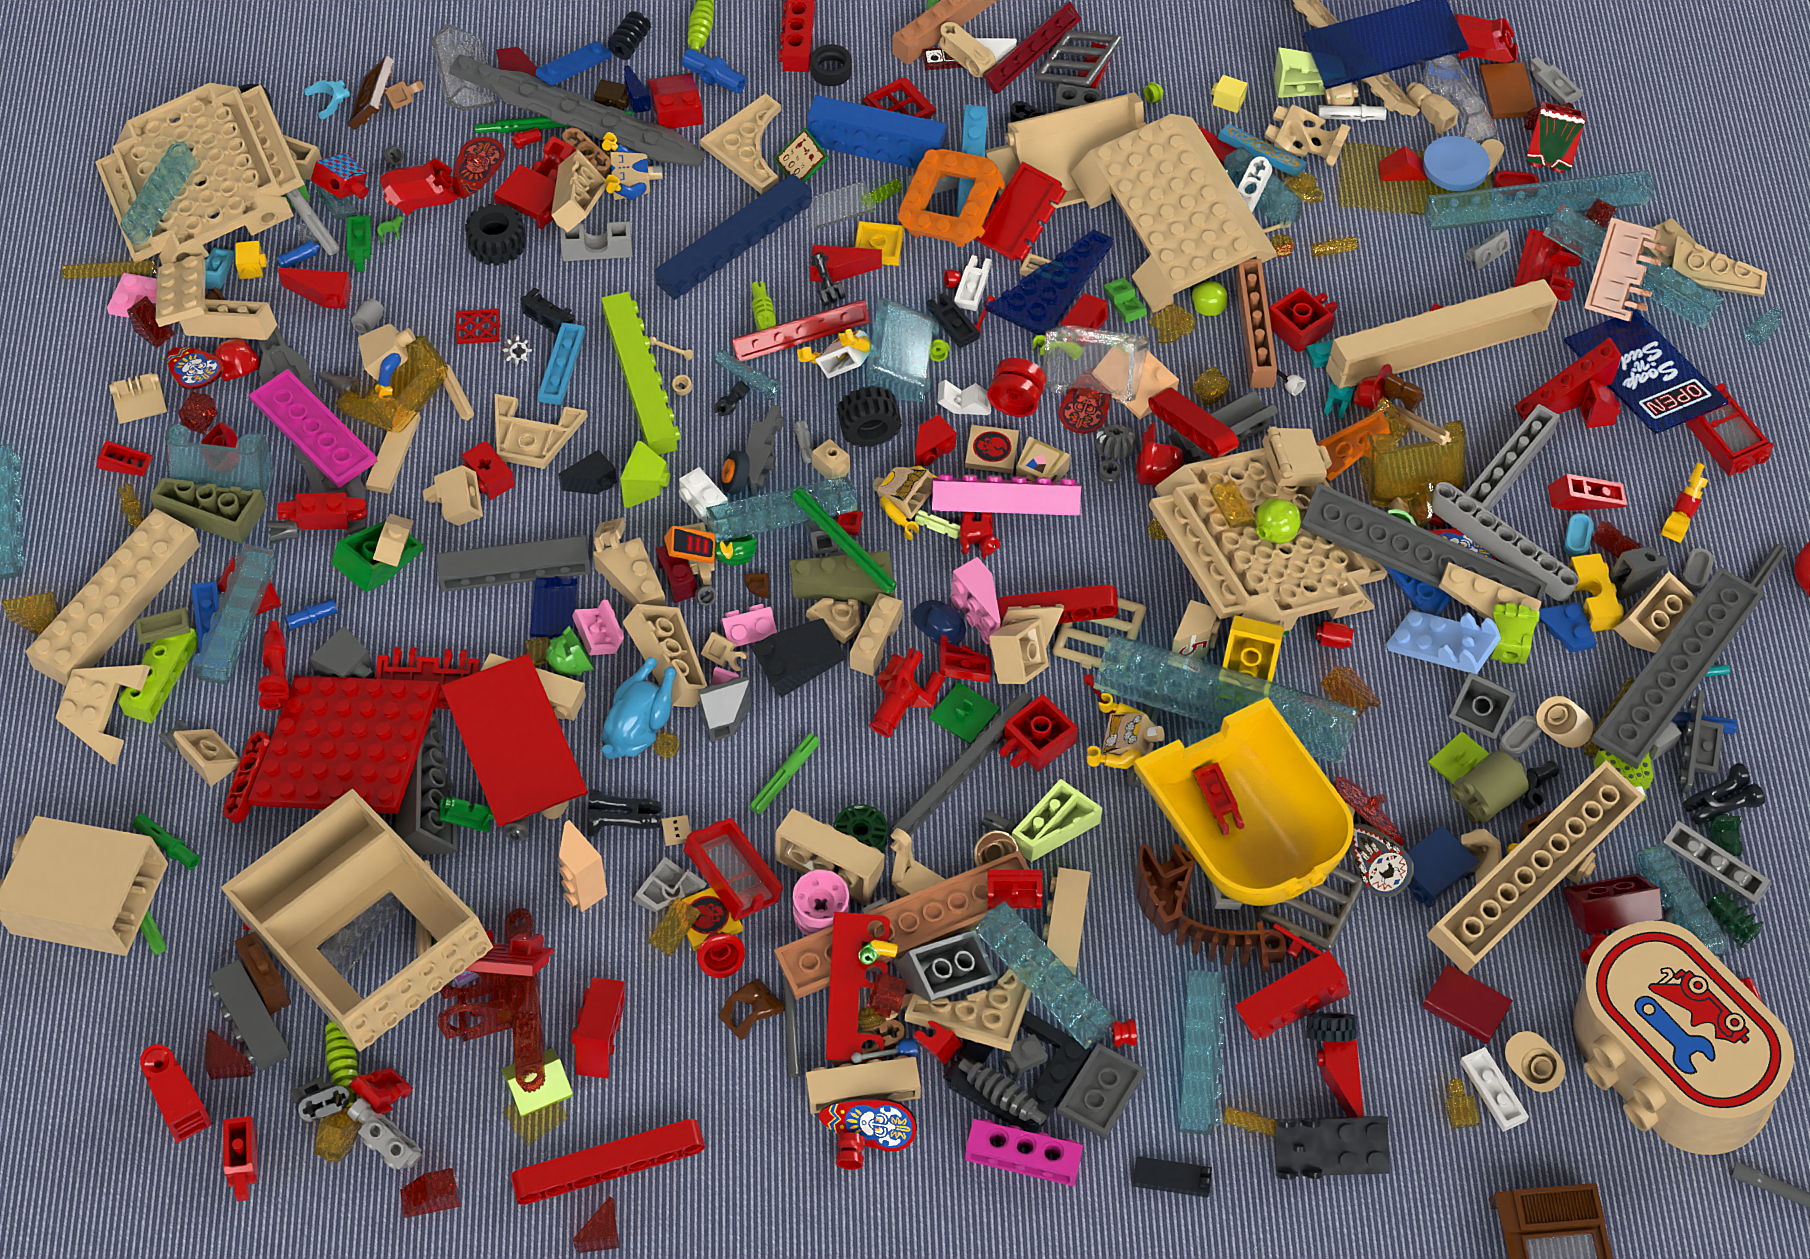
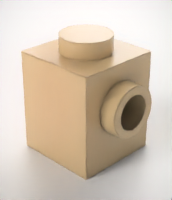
(831, 460)

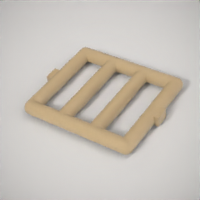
(1088, 660)

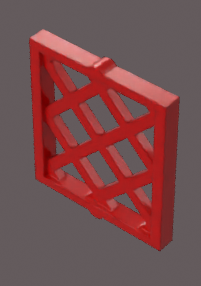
(481, 339)

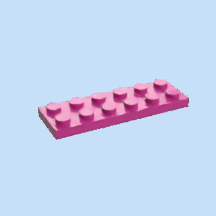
(313, 428)

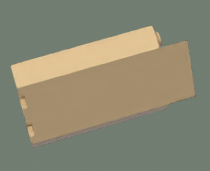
(1063, 138)

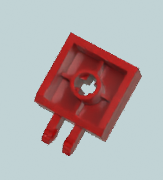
(1302, 318)
(1038, 734)

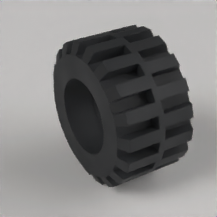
(498, 247)
(869, 416)

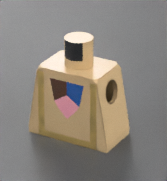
(1042, 461)

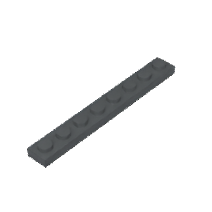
(954, 775)

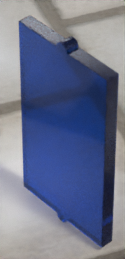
(553, 606)

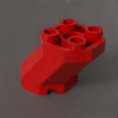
(1487, 38)
(420, 186)

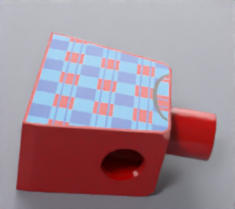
(341, 176)

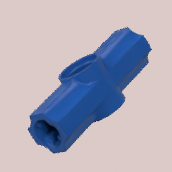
(714, 71)

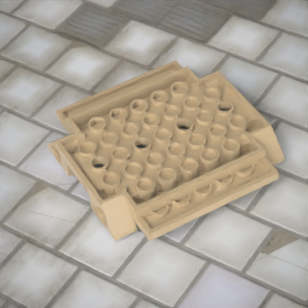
(235, 152)
(1249, 573)

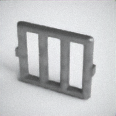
(1093, 68)
(1336, 923)

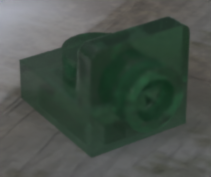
(1725, 833)

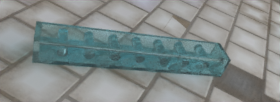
(1668, 285)

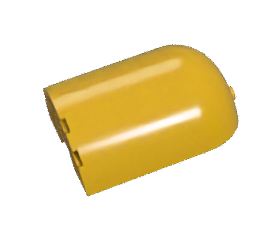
(1289, 808)

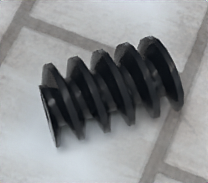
(629, 35)

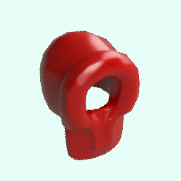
(1157, 460)

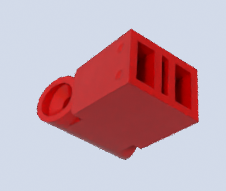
(173, 1093)

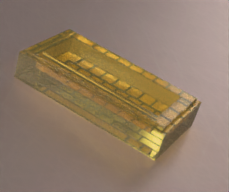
(674, 927)

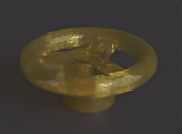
(1305, 187)

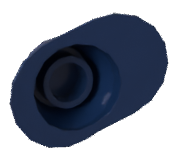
(939, 619)

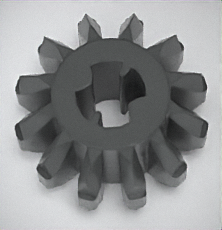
(1115, 441)

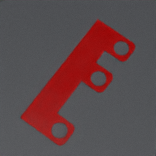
(845, 982)

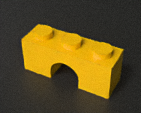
(1602, 610)

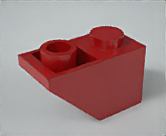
(934, 440)

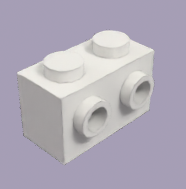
(700, 493)

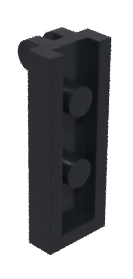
(1172, 1176)

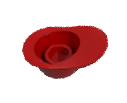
(1371, 389)

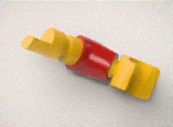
(1685, 506)

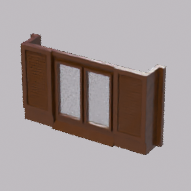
(1553, 1222)

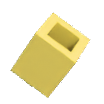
(1229, 93)

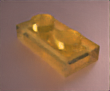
(1232, 504)

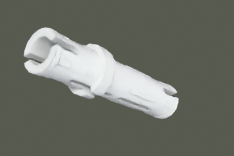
(1352, 112)

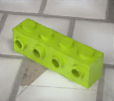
(166, 662)

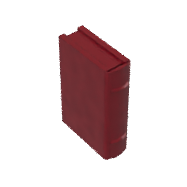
(1467, 1004)

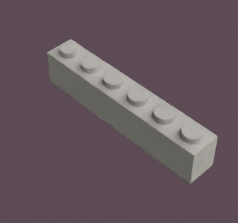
(1514, 457)

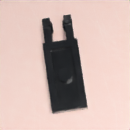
(953, 321)

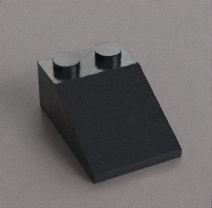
(798, 655)

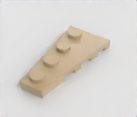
(1481, 592)

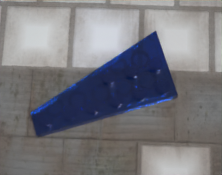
(1049, 290)

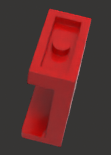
(529, 194)

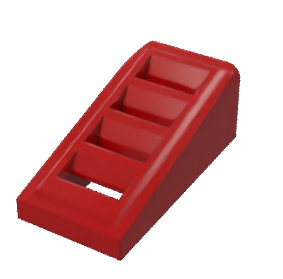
(114, 465)

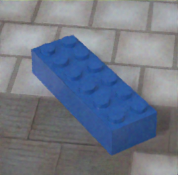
(873, 132)

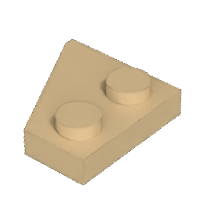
(1048, 615)

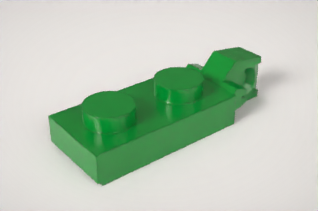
(359, 240)

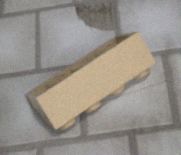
(813, 846)

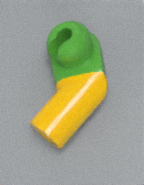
(875, 949)

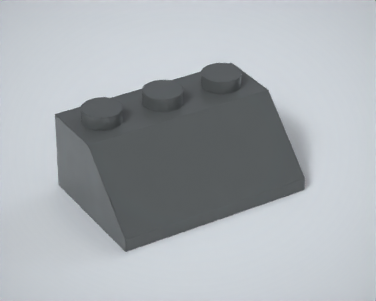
(947, 967)

